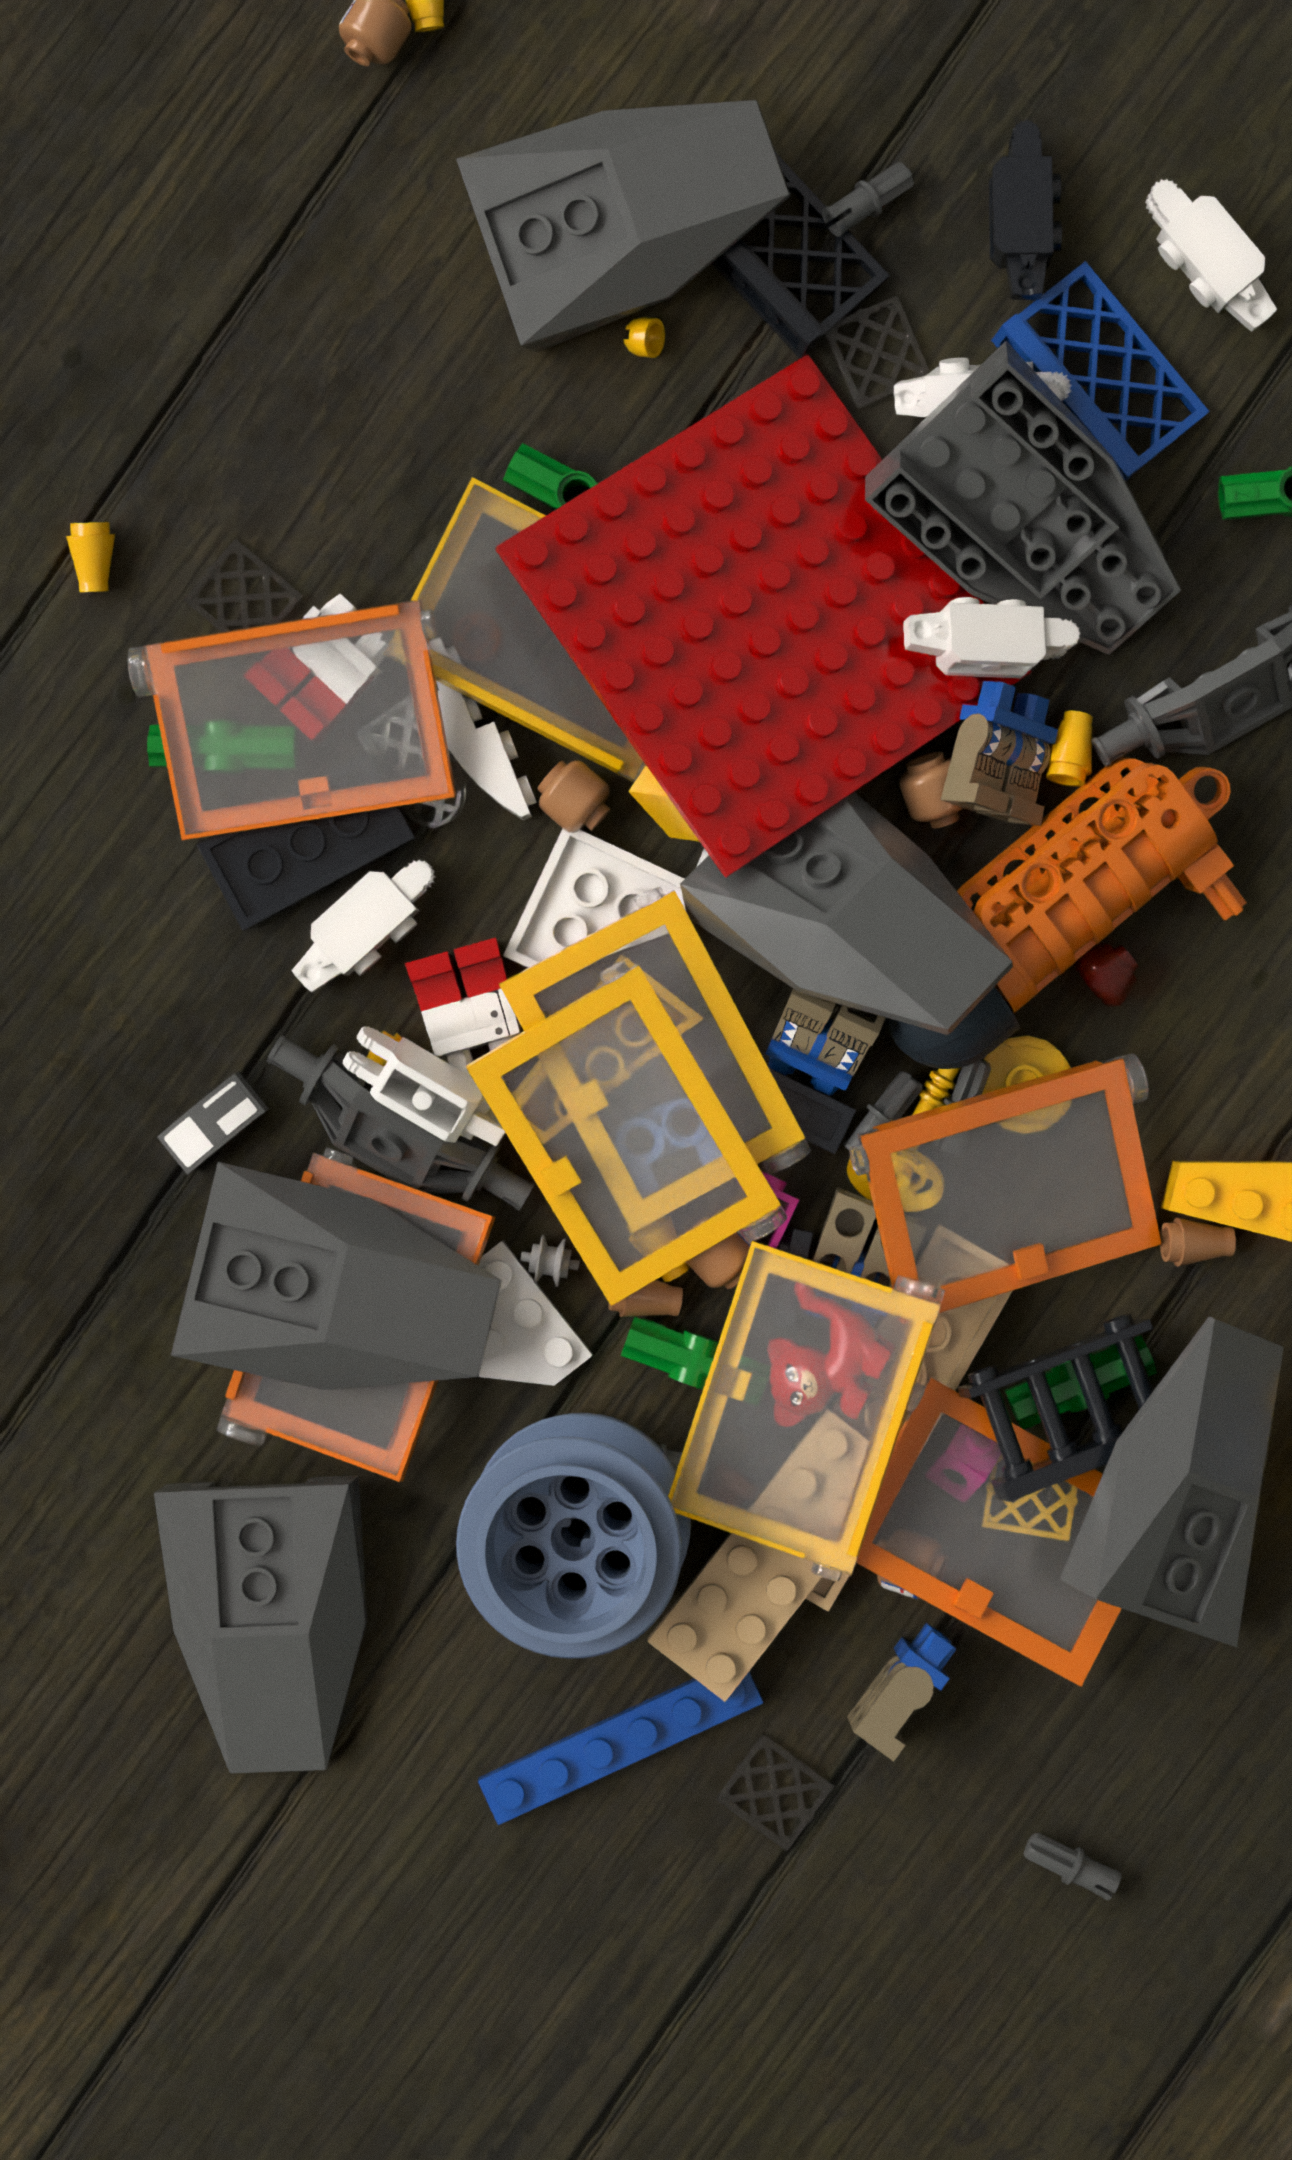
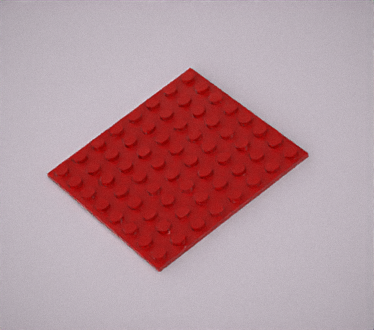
(749, 614)

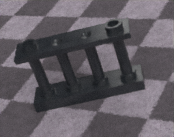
(1065, 1457)

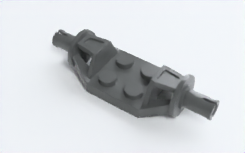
(1212, 708)
(388, 1139)

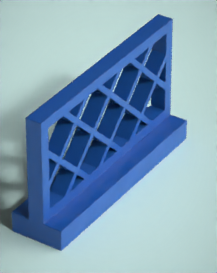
(1037, 350)

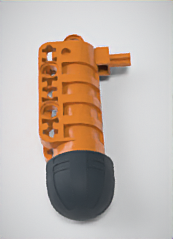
(1081, 890)

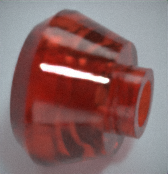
(1108, 973)

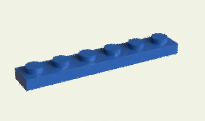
(611, 1746)

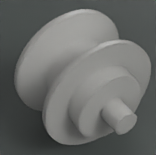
(549, 1260)

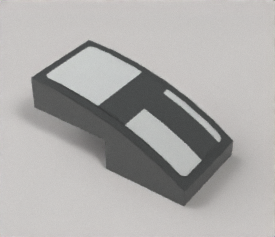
(212, 1122)

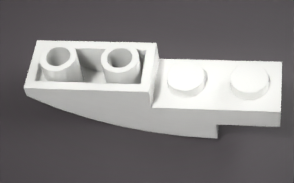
(484, 752)

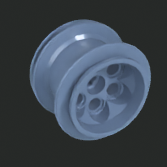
(531, 1600)

